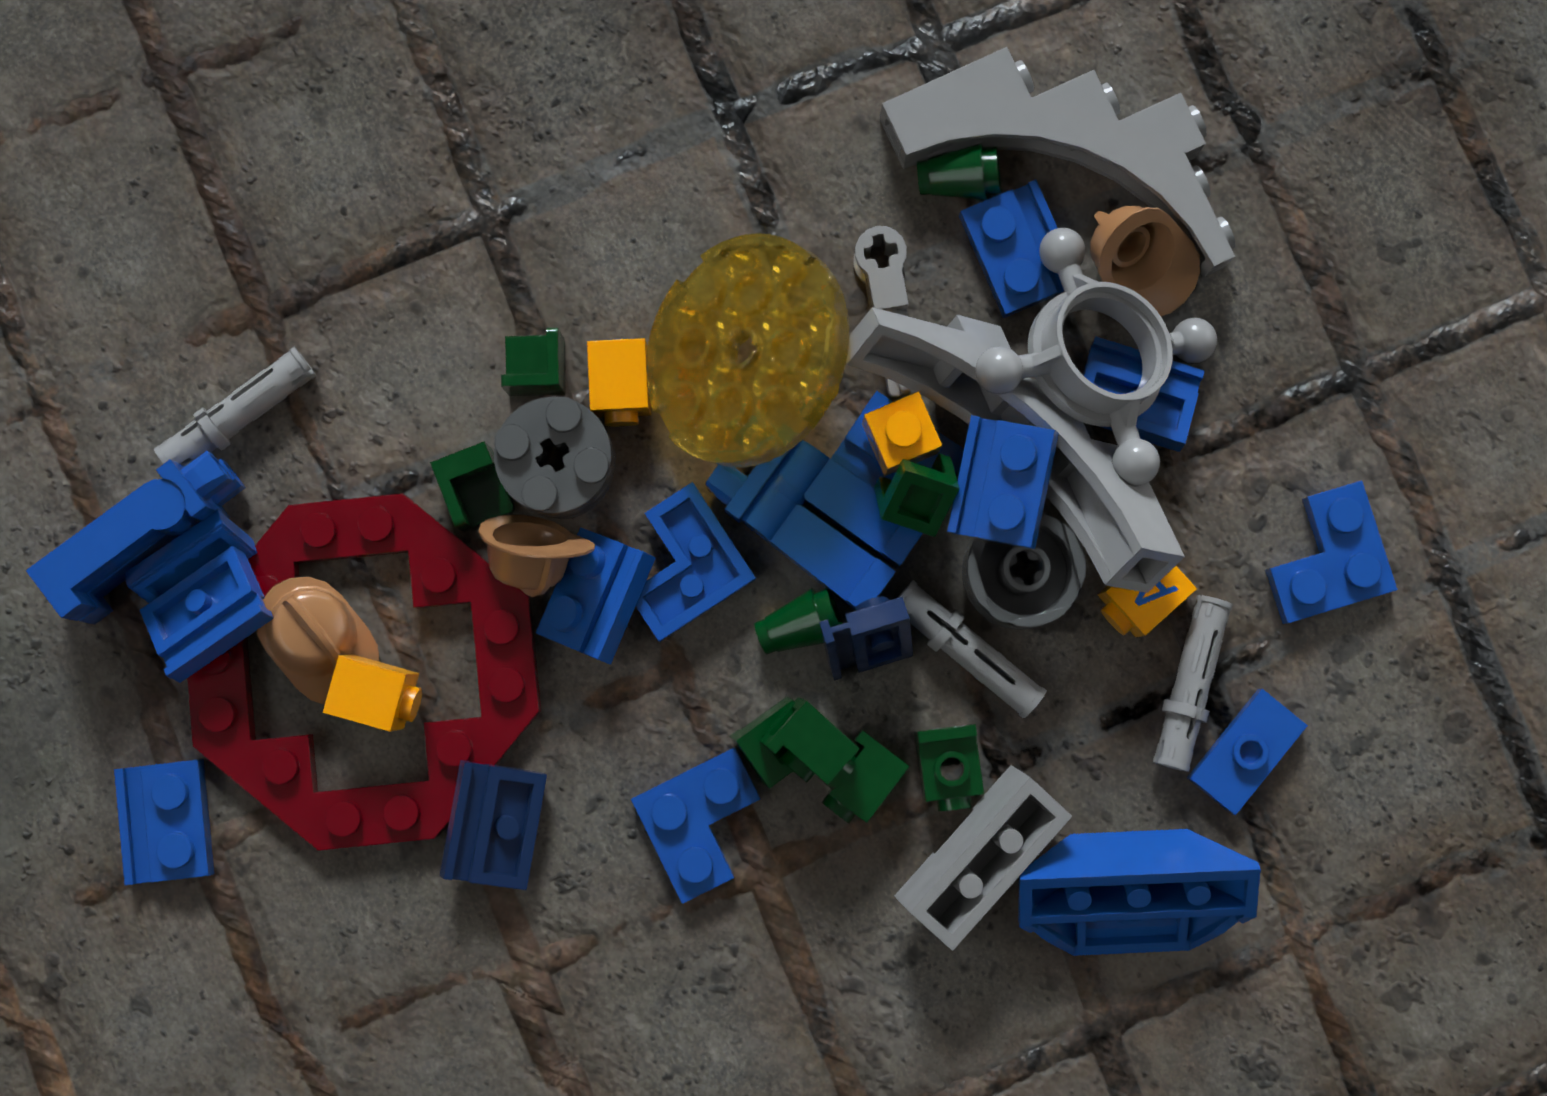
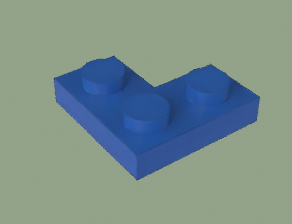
(1349, 560)
(705, 566)
(680, 817)

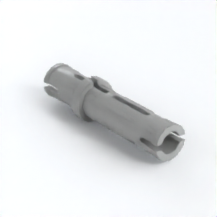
(247, 403)
(970, 651)
(1190, 692)

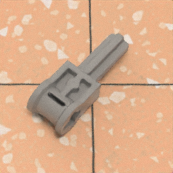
(884, 285)

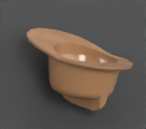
(1146, 254)
(530, 551)
(310, 631)

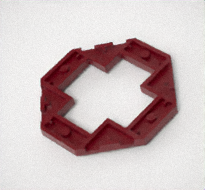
(442, 574)

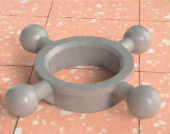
(1048, 361)

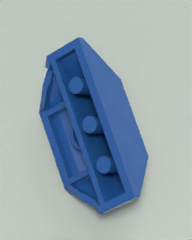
(1136, 892)

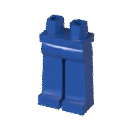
(772, 507)
(150, 517)

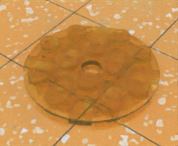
(779, 394)

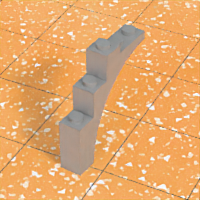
(1072, 122)
(1111, 518)

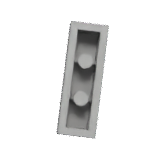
(983, 857)

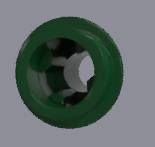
(961, 173)
(798, 622)

